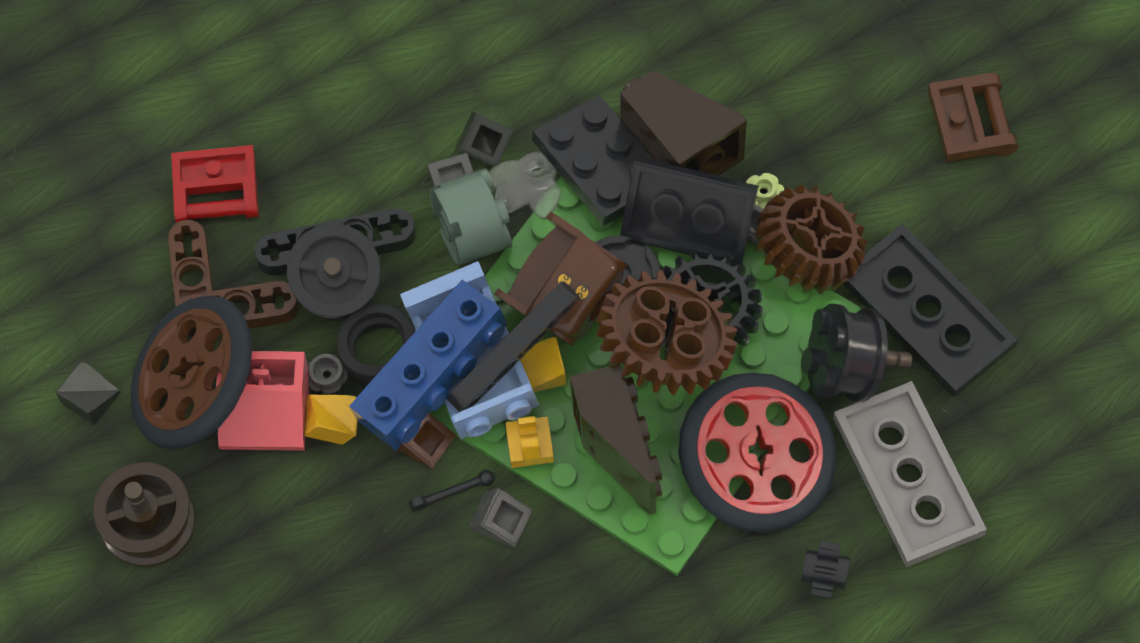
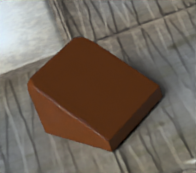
(429, 442)

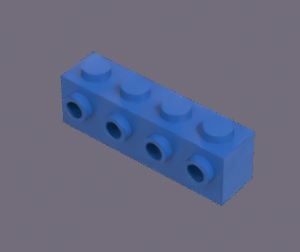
(429, 365)

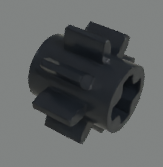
(825, 569)

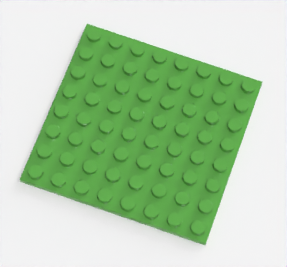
(575, 476)

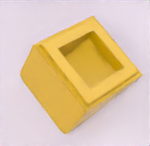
(544, 365)

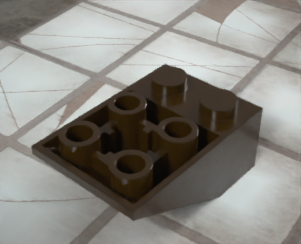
(615, 432)

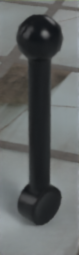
(484, 478)

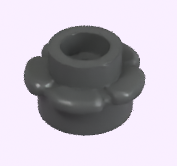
(322, 364)

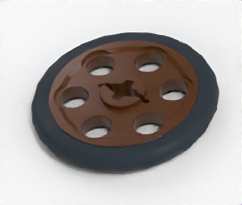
(191, 372)

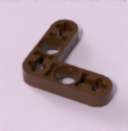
(201, 261)

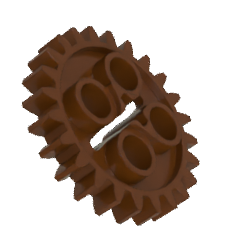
(697, 337)

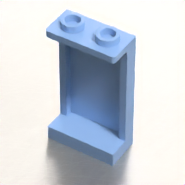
(512, 395)

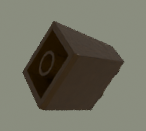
(682, 125)

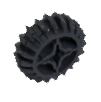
(729, 287)

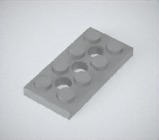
(896, 499)

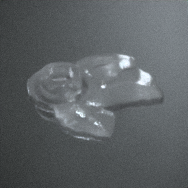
(521, 186)

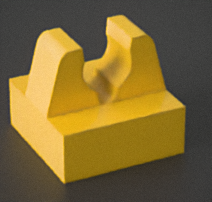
(529, 441)

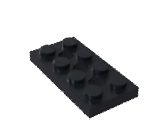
(924, 336)

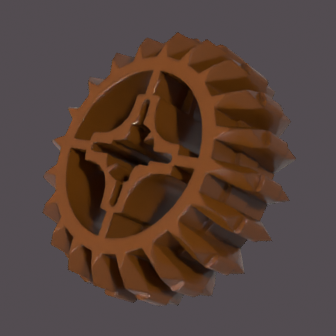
(802, 231)

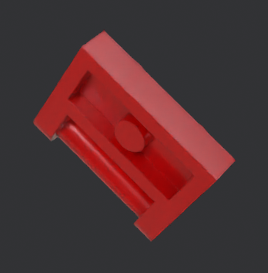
(214, 173)

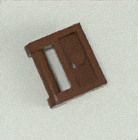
(959, 118)

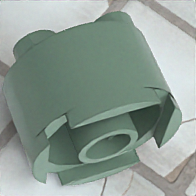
(470, 217)

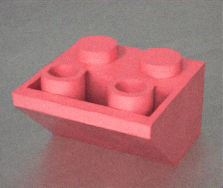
(271, 406)

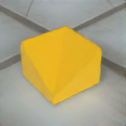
(330, 418)

